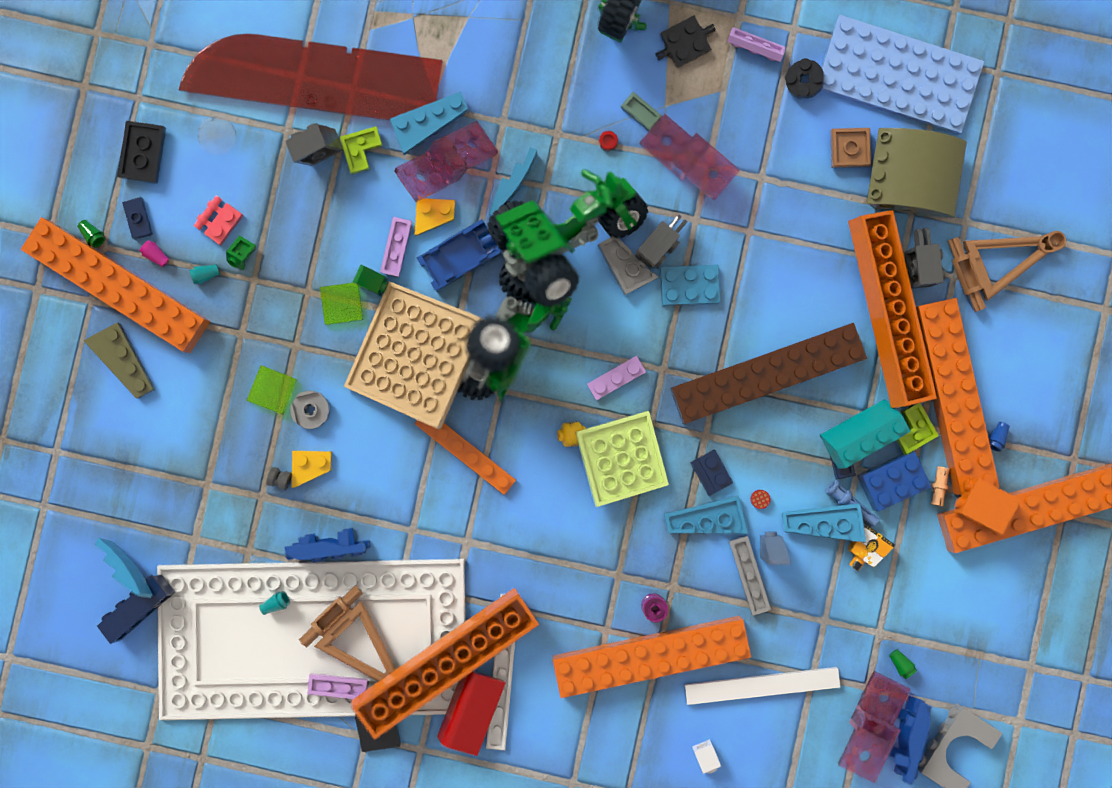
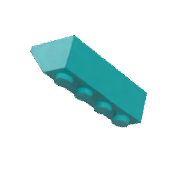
(864, 434)

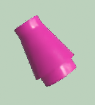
(152, 252)

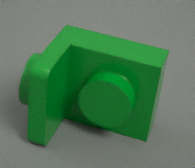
(239, 252)

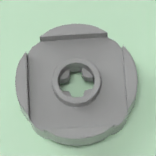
(304, 419)

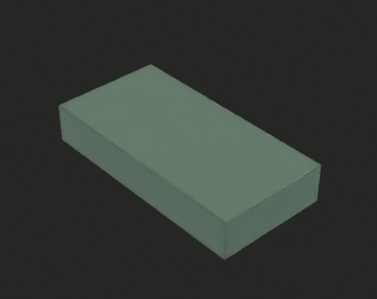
(641, 111)

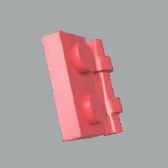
(222, 224)

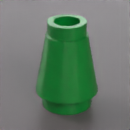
(91, 234)
(903, 665)

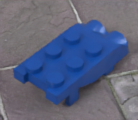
(459, 255)
(321, 549)
(911, 738)

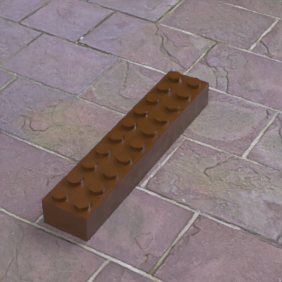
(768, 373)

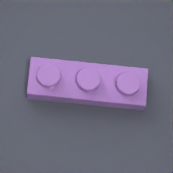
(756, 44)
(396, 247)
(616, 378)
(336, 686)

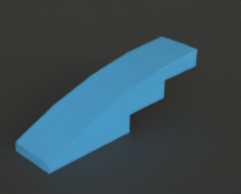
(509, 188)
(125, 569)

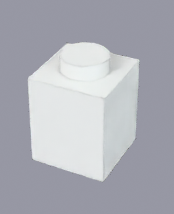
(706, 757)

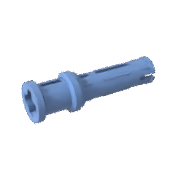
(845, 498)

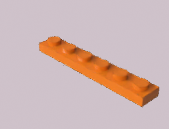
(470, 456)

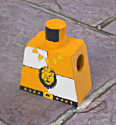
(870, 552)

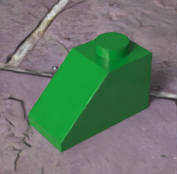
(370, 280)

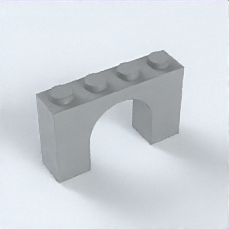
(958, 723)

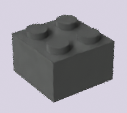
(314, 144)

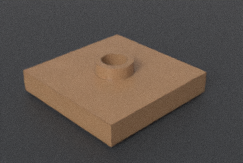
(850, 147)

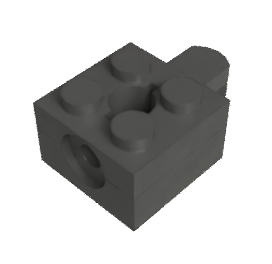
(660, 242)
(924, 261)

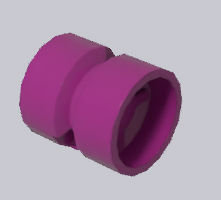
(654, 607)

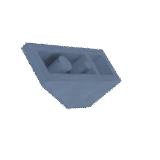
(773, 549)

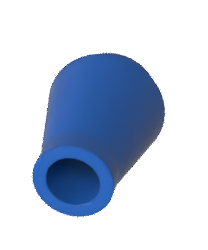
(999, 436)

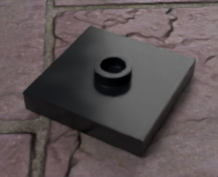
(387, 740)

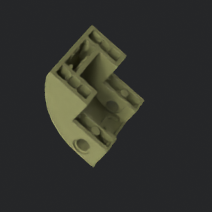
(917, 172)

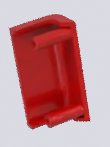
(470, 712)

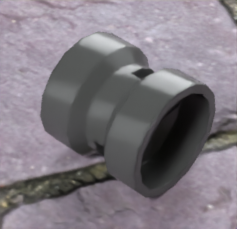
(279, 478)

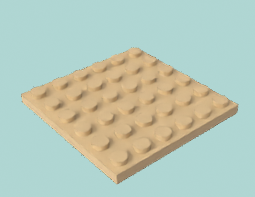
(413, 355)

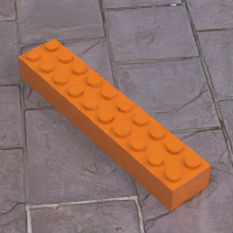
(115, 285)
(892, 309)
(957, 400)
(1038, 508)
(651, 656)
(443, 663)

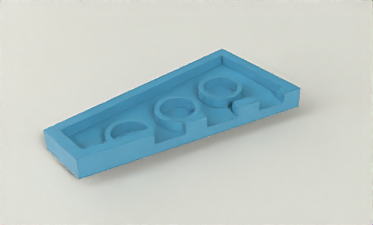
(421, 123)
(712, 517)
(832, 522)

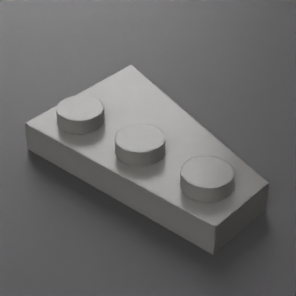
(625, 266)

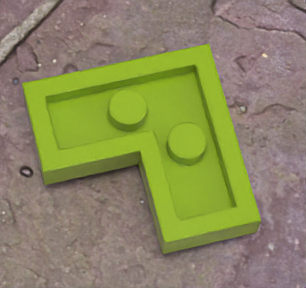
(356, 145)
(920, 426)

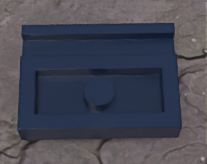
(711, 472)

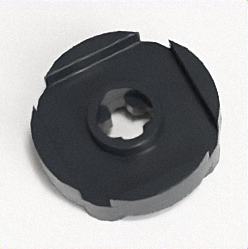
(804, 89)

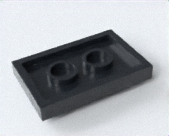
(141, 152)

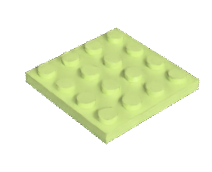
(621, 458)

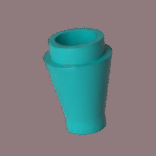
(204, 273)
(276, 602)

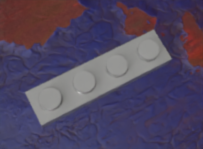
(749, 575)

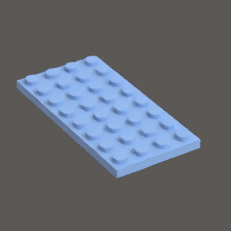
(900, 74)

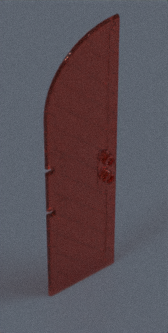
(313, 76)

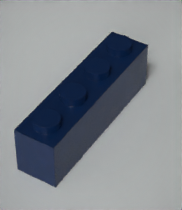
(134, 610)

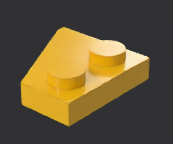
(433, 213)
(309, 465)

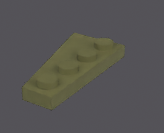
(120, 357)

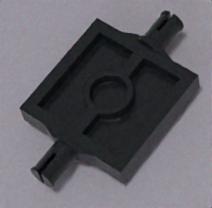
(685, 41)

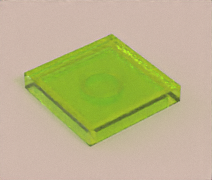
(341, 303)
(271, 389)

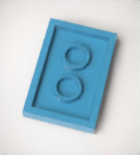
(690, 285)

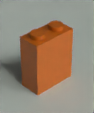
(986, 505)

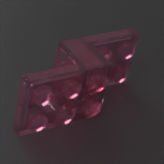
(689, 157)
(446, 161)
(874, 727)

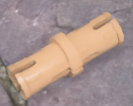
(940, 486)

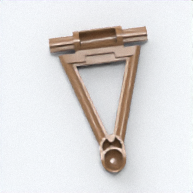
(972, 271)
(338, 618)

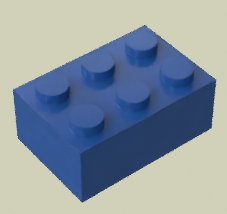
(894, 481)

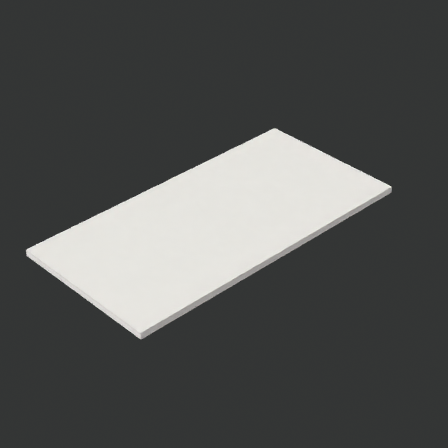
(238, 664)

